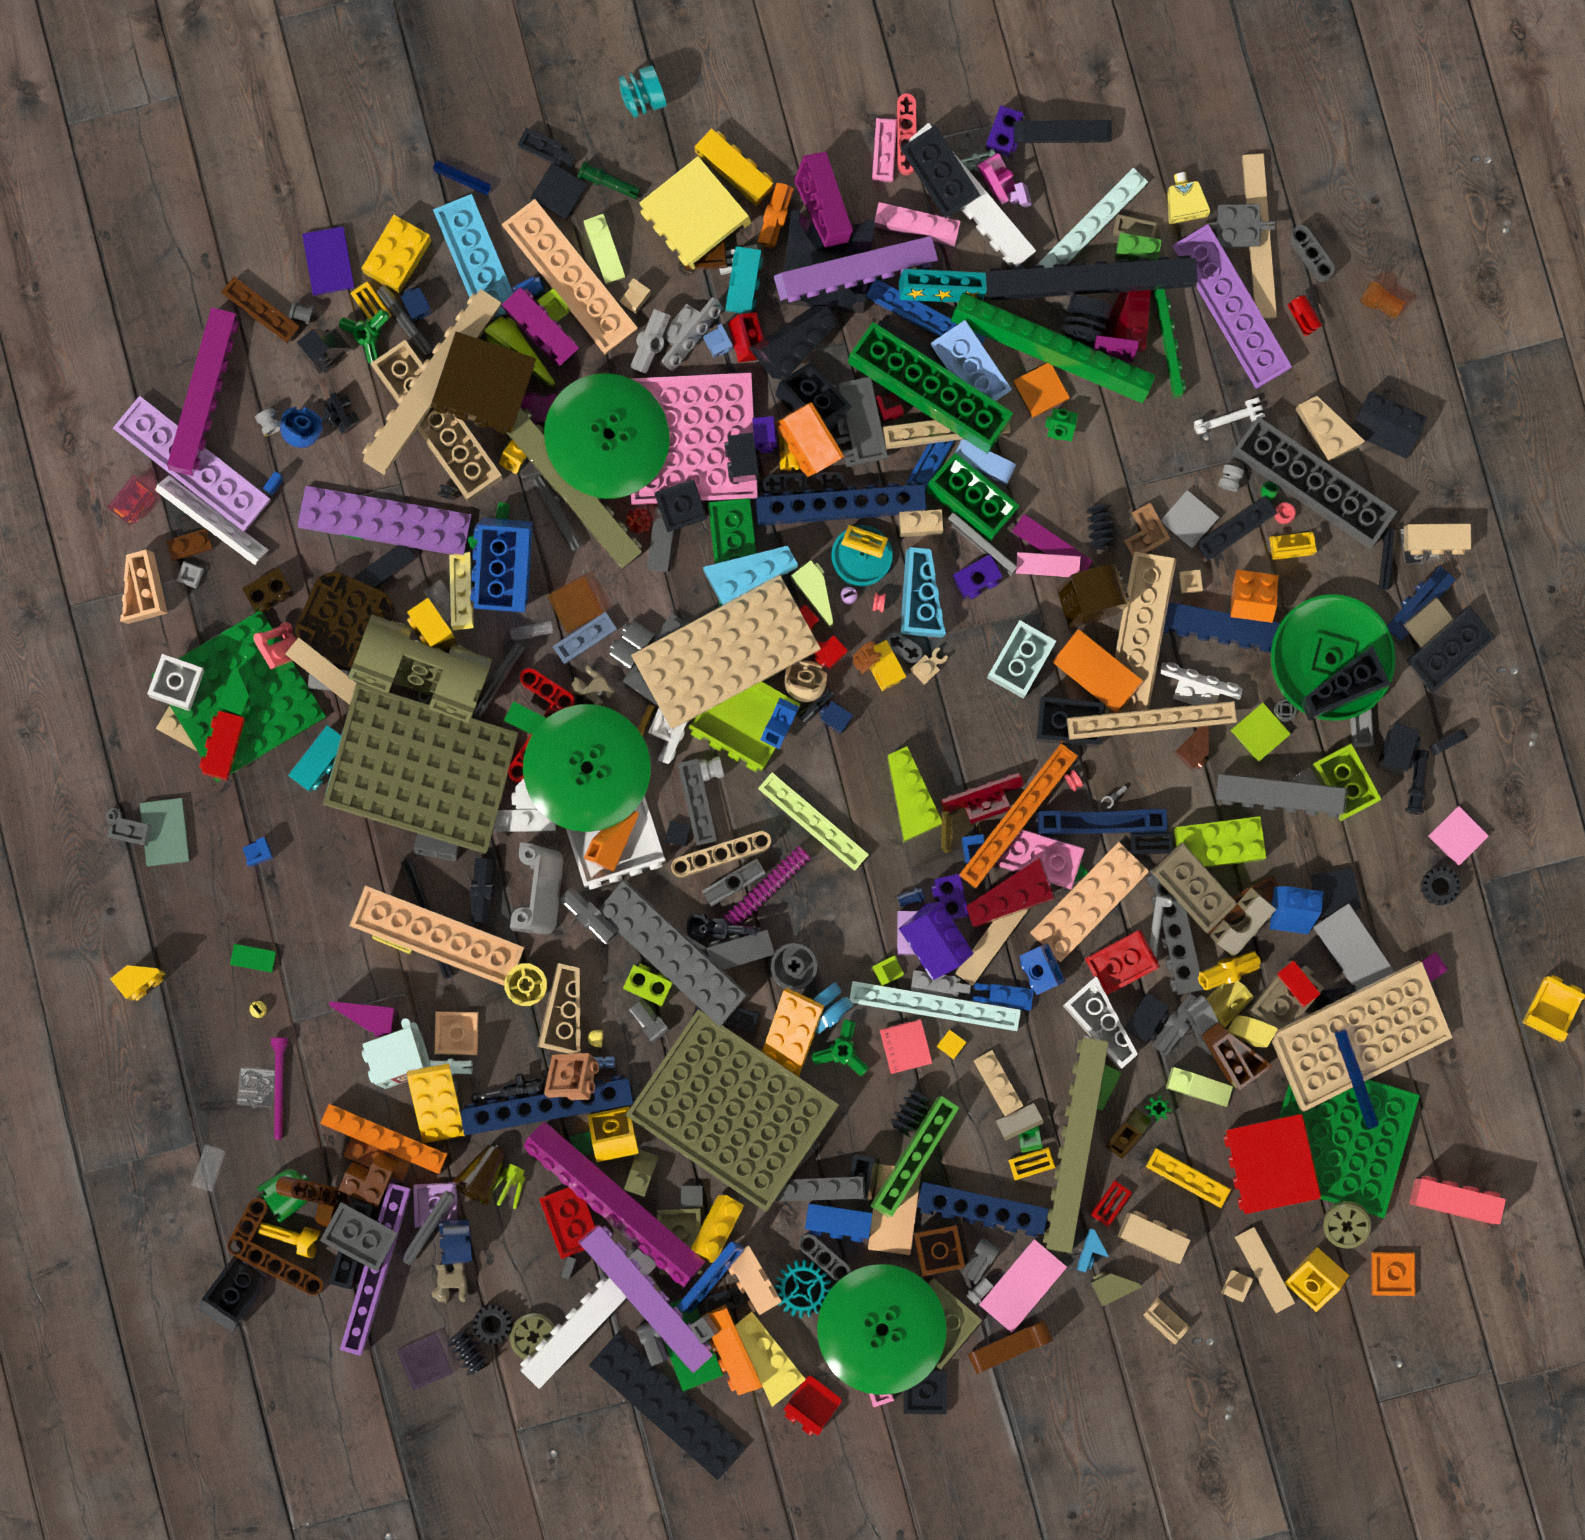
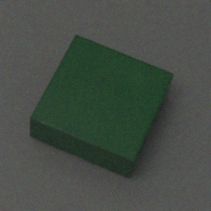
(582, 1143)

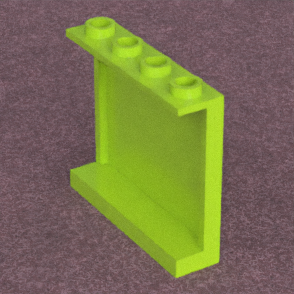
(740, 725)

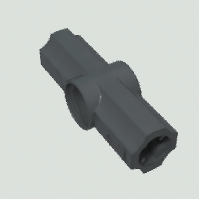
(721, 889)
(588, 915)
(1174, 1028)

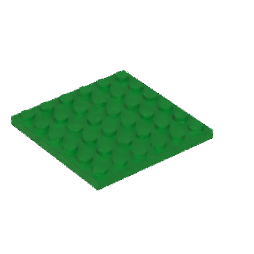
(278, 695)
(1350, 1157)

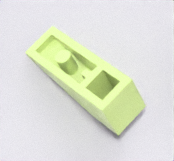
(604, 248)
(812, 586)
(1199, 1086)

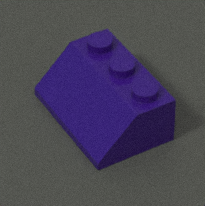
(936, 940)

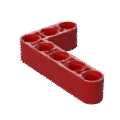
(553, 700)

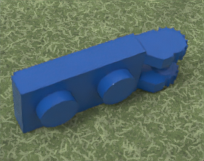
(1005, 996)

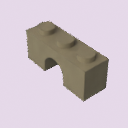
(1234, 937)

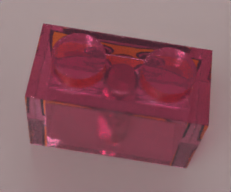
(132, 500)

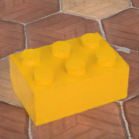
(396, 254)
(430, 625)

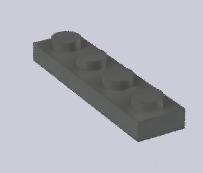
(697, 802)

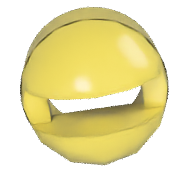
(262, 1006)
(596, 1038)

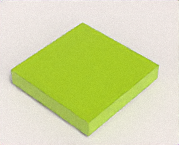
(1260, 732)

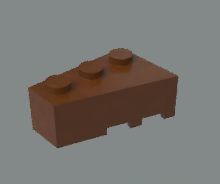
(1234, 1057)

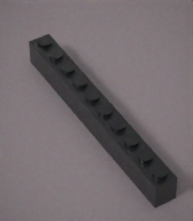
(1091, 279)

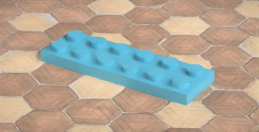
(473, 250)

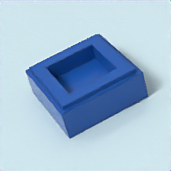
(273, 483)

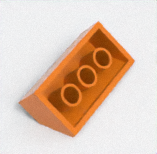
(732, 1353)

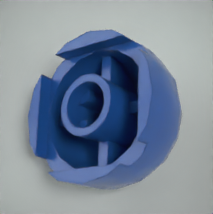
(300, 427)

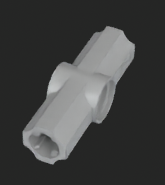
(650, 341)

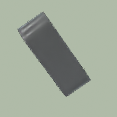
(1311, 243)
(1201, 1018)
(814, 1254)

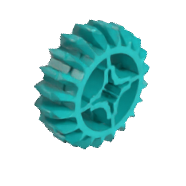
(787, 1298)

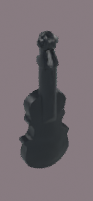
(700, 926)
(512, 1089)

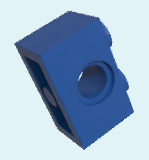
(1051, 975)

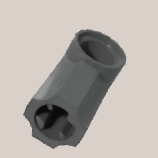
(651, 1024)
(982, 1256)
(652, 1342)

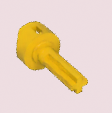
(305, 1240)

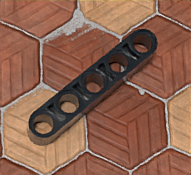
(1063, 131)

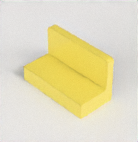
(1228, 1001)

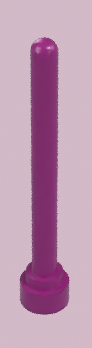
(279, 1046)

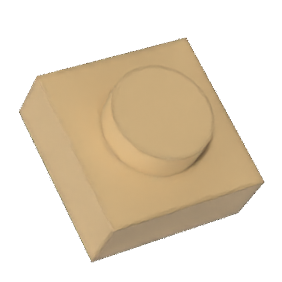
(1190, 581)

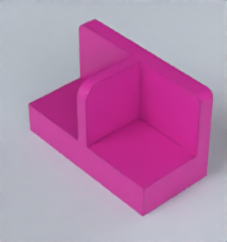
(997, 178)

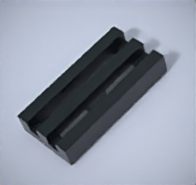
(1151, 843)

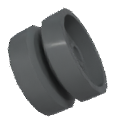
(798, 955)

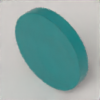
(859, 567)

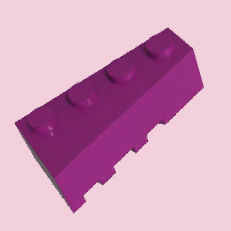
(822, 199)

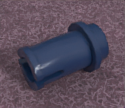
(910, 897)

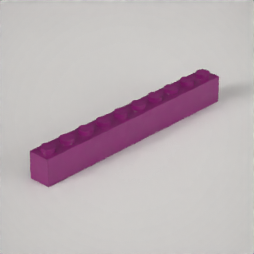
(613, 1204)

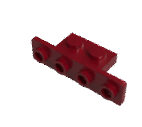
(984, 800)

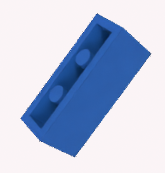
(838, 1222)

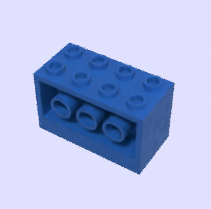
(515, 561)

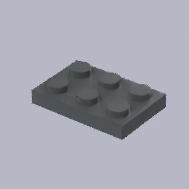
(359, 1236)

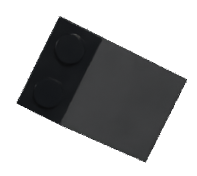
(233, 1293)

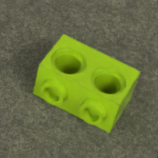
(645, 990)

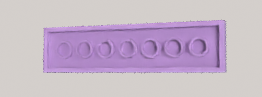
(214, 480)

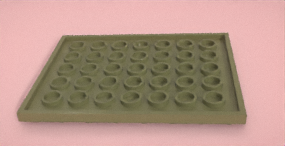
(732, 1110)

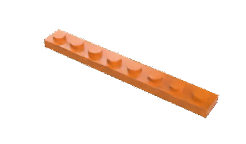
(1018, 816)

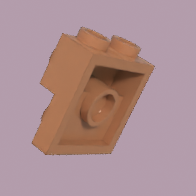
(571, 1076)

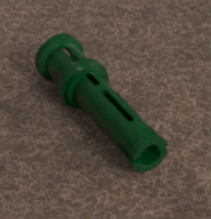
(599, 177)

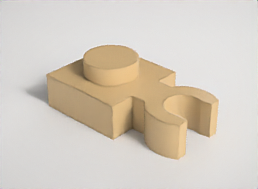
(926, 668)

